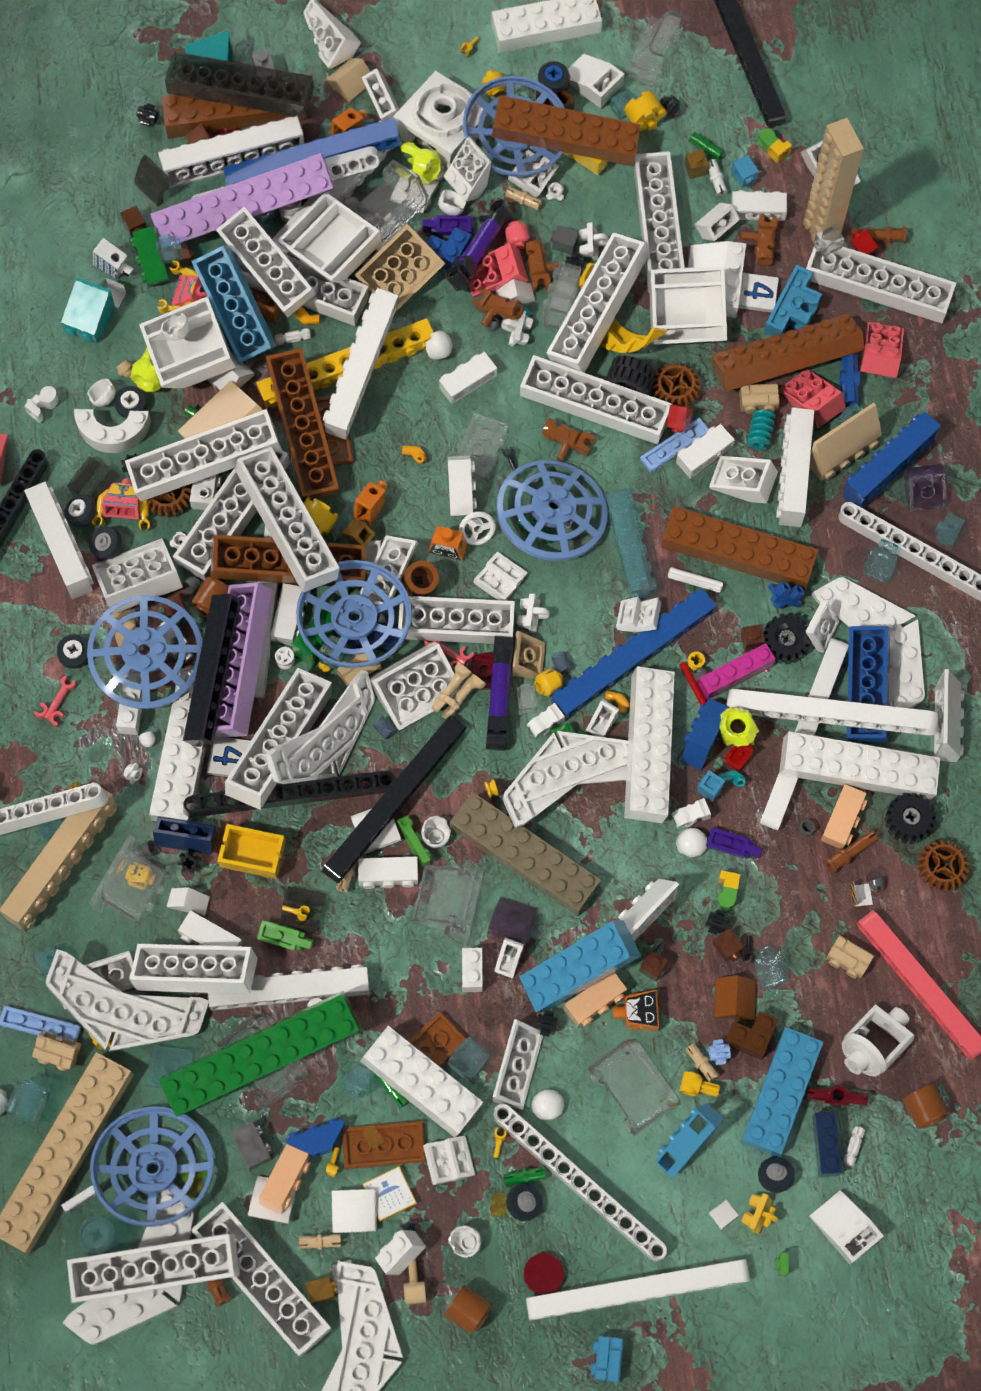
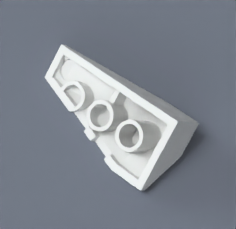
(332, 37)

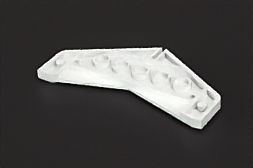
(863, 608)
(325, 749)
(558, 770)
(107, 1010)
(109, 1316)
(364, 1332)

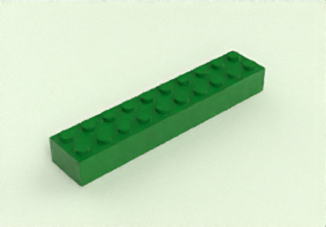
(259, 1053)

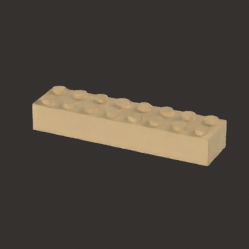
(54, 864)

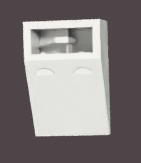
(595, 79)
(469, 171)
(846, 1227)

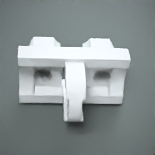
(594, 241)
(515, 327)
(534, 612)

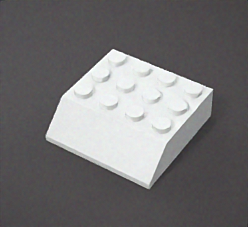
(331, 239)
(688, 304)
(196, 356)

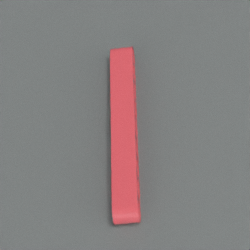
(921, 984)

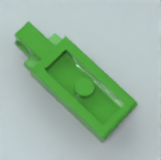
(414, 841)
(283, 936)

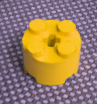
(645, 111)
(321, 515)

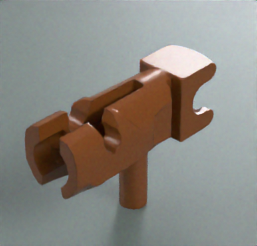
(765, 240)
(538, 265)
(494, 305)
(568, 438)

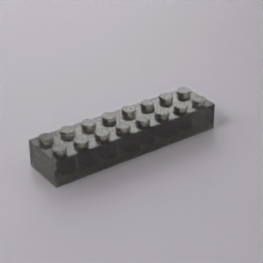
(239, 84)

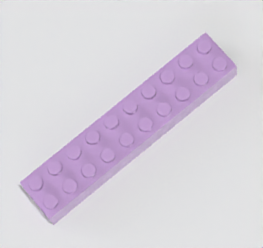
(256, 194)

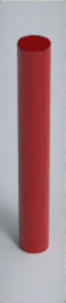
(693, 684)

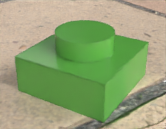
(782, 1264)

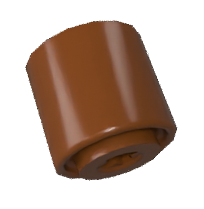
(429, 580)
(202, 599)
(926, 1106)
(468, 1310)

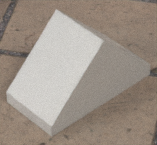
(517, 290)
(603, 719)
(188, 899)
(509, 957)

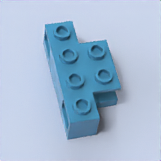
(795, 305)
(686, 1142)

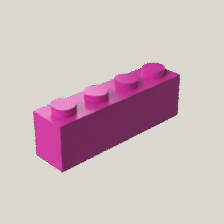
(736, 671)

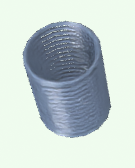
(561, 662)
(384, 725)

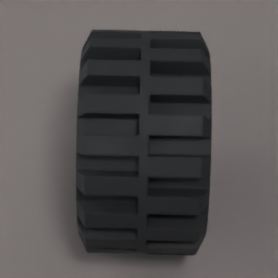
(631, 373)

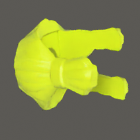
(420, 162)
(144, 374)
(740, 739)

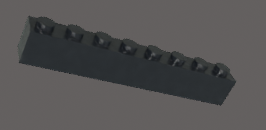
(212, 670)

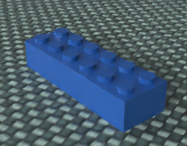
(891, 460)
(868, 676)

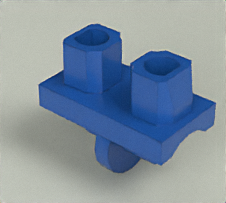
(785, 595)

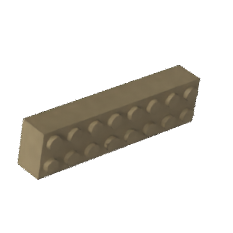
(525, 854)

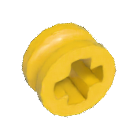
(691, 665)
(491, 788)

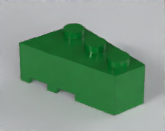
(148, 256)
(300, 649)

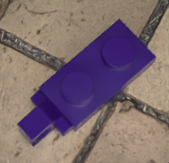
(445, 224)
(732, 844)

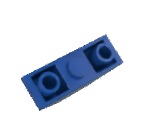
(317, 1139)

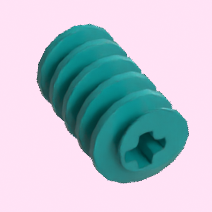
(760, 430)

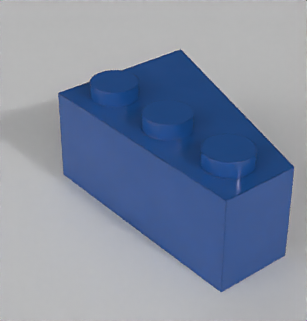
(703, 734)

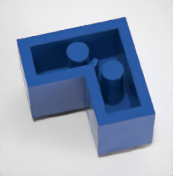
(452, 248)

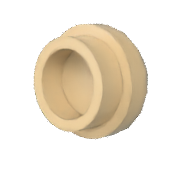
(125, 368)

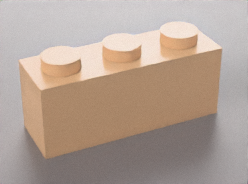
(844, 817)
(595, 1000)
(284, 1179)

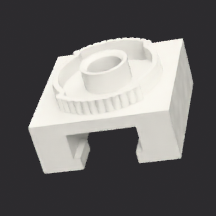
(441, 130)

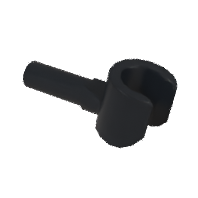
(510, 458)
(748, 949)

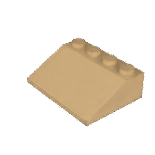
(401, 265)
(223, 408)
(846, 443)

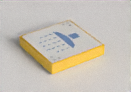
(391, 1193)

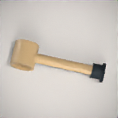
(414, 1290)

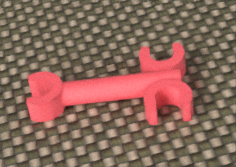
(454, 656)
(51, 713)

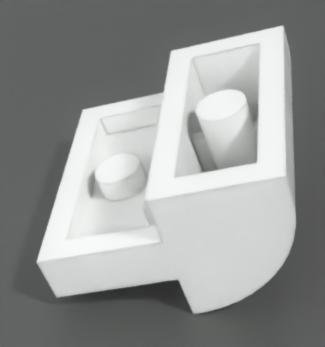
(535, 183)

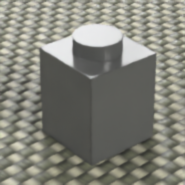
(564, 239)

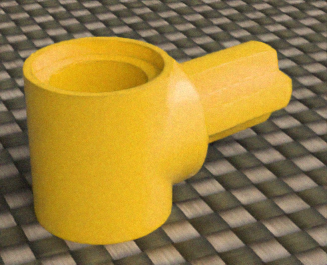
(693, 1084)

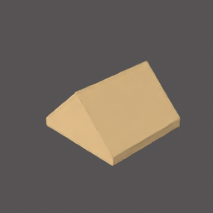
(348, 79)
(527, 656)

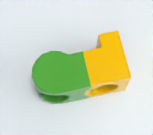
(773, 146)
(729, 891)

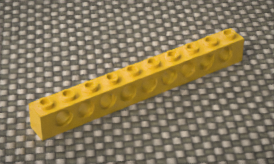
(336, 360)

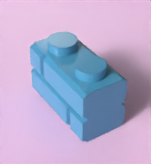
(608, 1359)

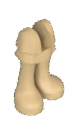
(472, 682)

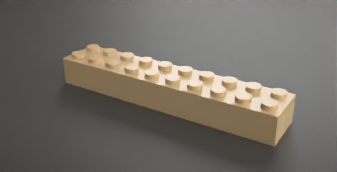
(833, 178)
(63, 1152)

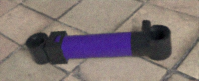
(466, 265)
(499, 693)

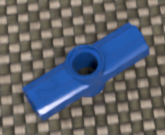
(849, 379)

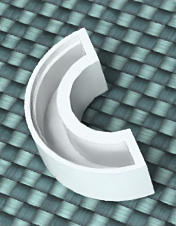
(115, 438)

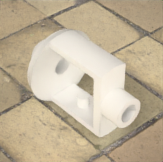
(862, 1054)

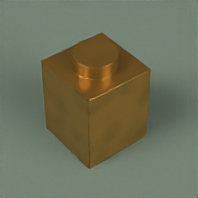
(696, 164)
(358, 533)
(321, 1290)

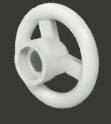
(474, 520)

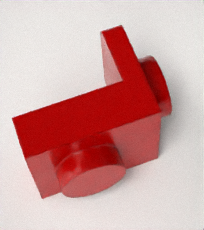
(738, 756)

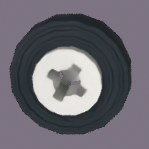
(137, 399)
(80, 510)
(73, 658)

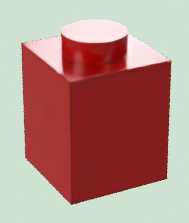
(863, 241)
(679, 417)

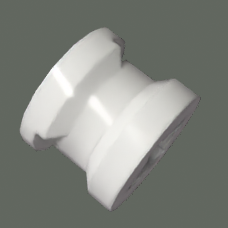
(283, 654)

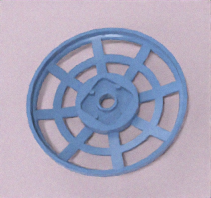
(487, 108)
(551, 517)
(359, 605)
(144, 663)
(149, 1155)

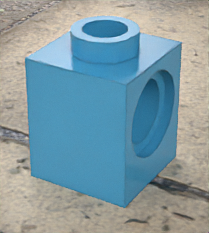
(744, 171)
(710, 786)

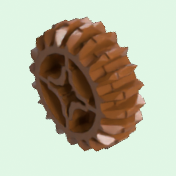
(669, 377)
(156, 503)
(948, 871)

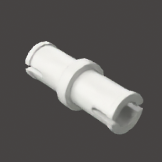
(716, 178)

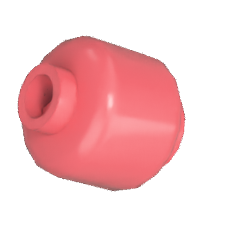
(517, 234)

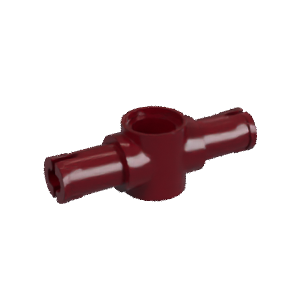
(847, 1096)

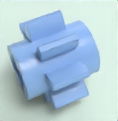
(719, 1052)

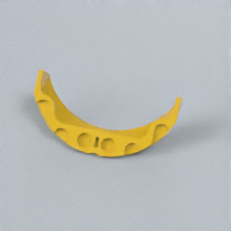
(617, 337)

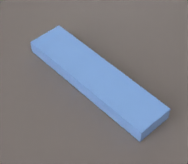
(670, 447)
(35, 1023)

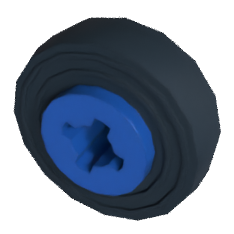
(547, 76)

